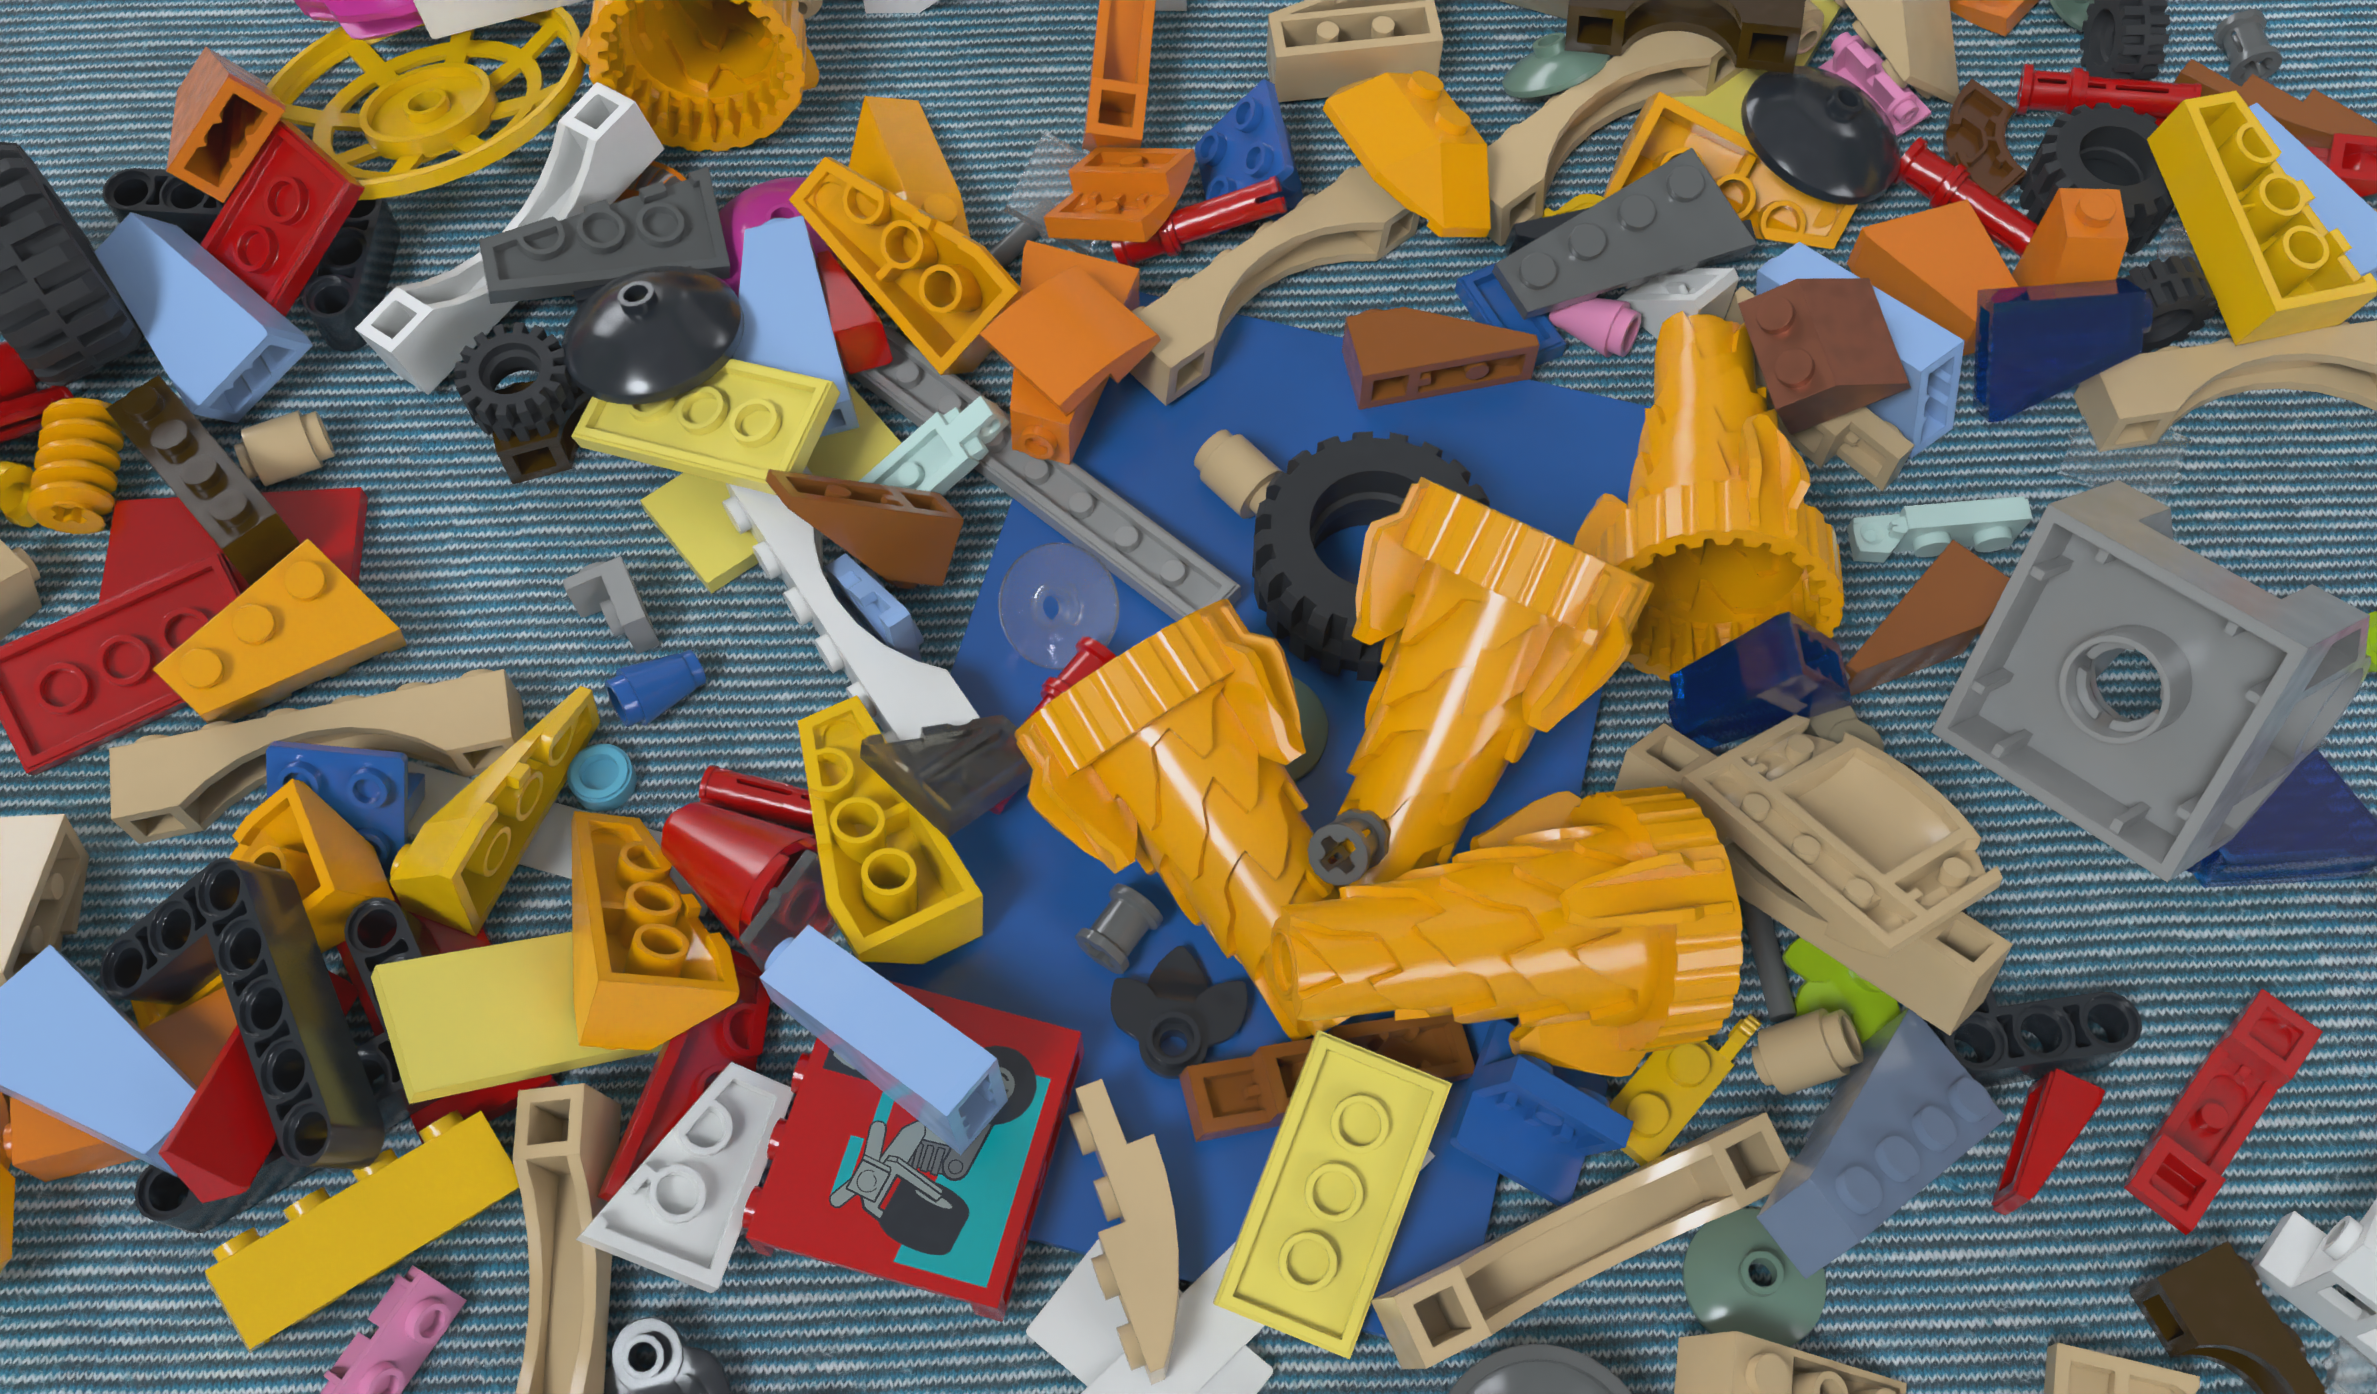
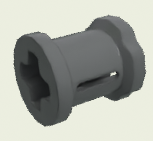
(2247, 46)
(1330, 839)
(1119, 928)

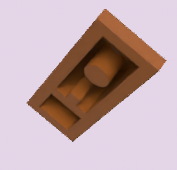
(1425, 354)
(888, 528)
(1931, 621)

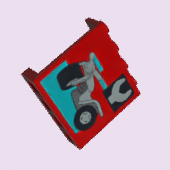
(888, 1197)

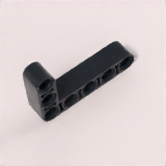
(344, 284)
(364, 929)
(257, 935)
(2058, 1025)

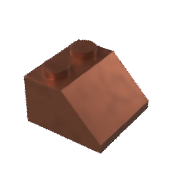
(1822, 348)

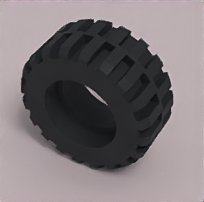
(53, 289)
(1317, 497)

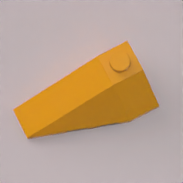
(903, 156)
(1754, 191)
(916, 267)
(321, 852)
(638, 942)

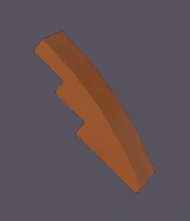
(2309, 121)
(1256, 1089)

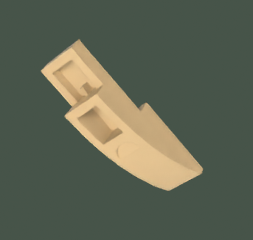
(1858, 437)
(1143, 1250)

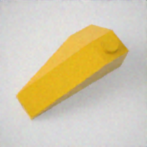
(481, 834)
(882, 863)

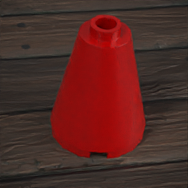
(731, 859)

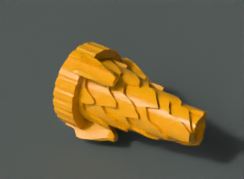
(703, 67)
(1714, 507)
(1481, 648)
(1183, 768)
(1578, 915)

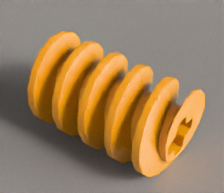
(75, 466)

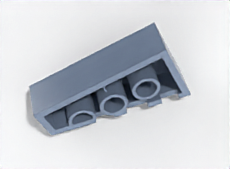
(1877, 1144)

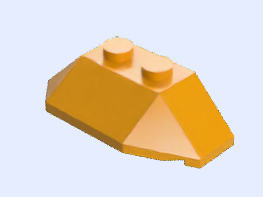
(1417, 148)

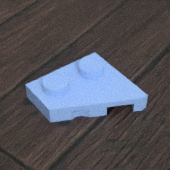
(874, 606)

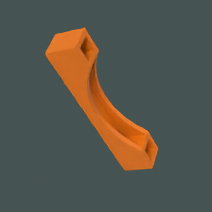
(1119, 74)

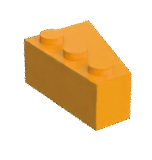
(277, 638)

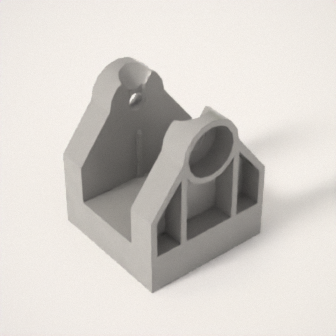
(2240, 675)

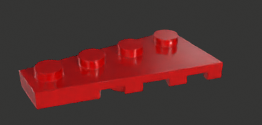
(689, 1067)

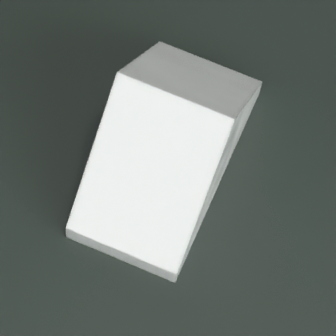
(1691, 291)

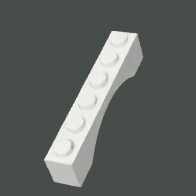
(593, 158)
(889, 684)

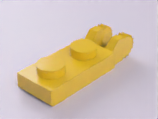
(1673, 1088)

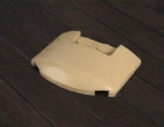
(1845, 833)

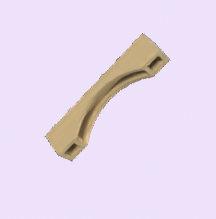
(1531, 152)
(1340, 224)
(2156, 389)
(190, 779)
(1936, 976)
(560, 1162)
(1576, 1241)

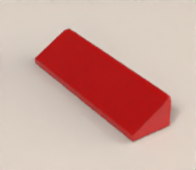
(226, 1123)

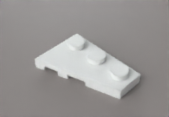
(692, 1190)

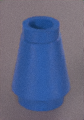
(653, 686)

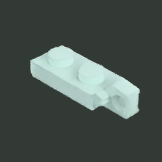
(941, 449)
(1931, 527)

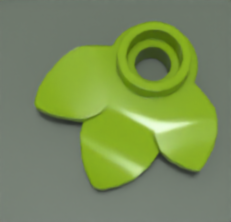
(1836, 987)

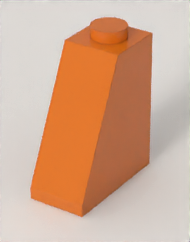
(2076, 240)
(1933, 265)

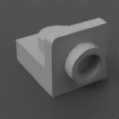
(613, 591)

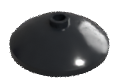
(1821, 135)
(652, 335)

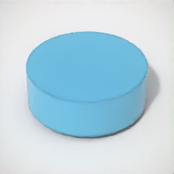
(601, 777)

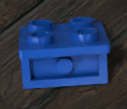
(1250, 148)
(361, 785)
(1535, 1118)

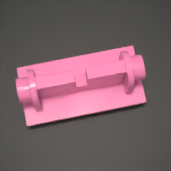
(1863, 67)
(410, 1325)

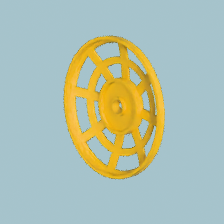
(432, 106)

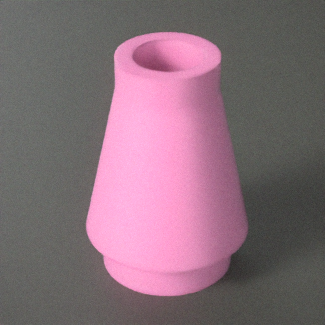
(1601, 324)

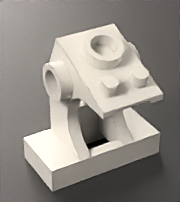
(2306, 1262)

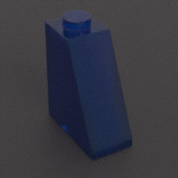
(2052, 338)
(1759, 682)
(2302, 833)

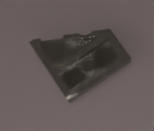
(952, 769)

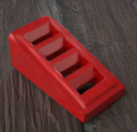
(853, 320)
(2047, 1126)

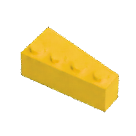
(2253, 224)
(360, 1230)

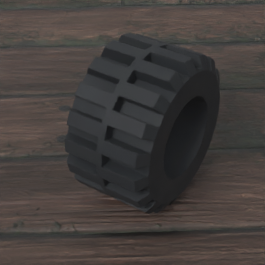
(2101, 151)

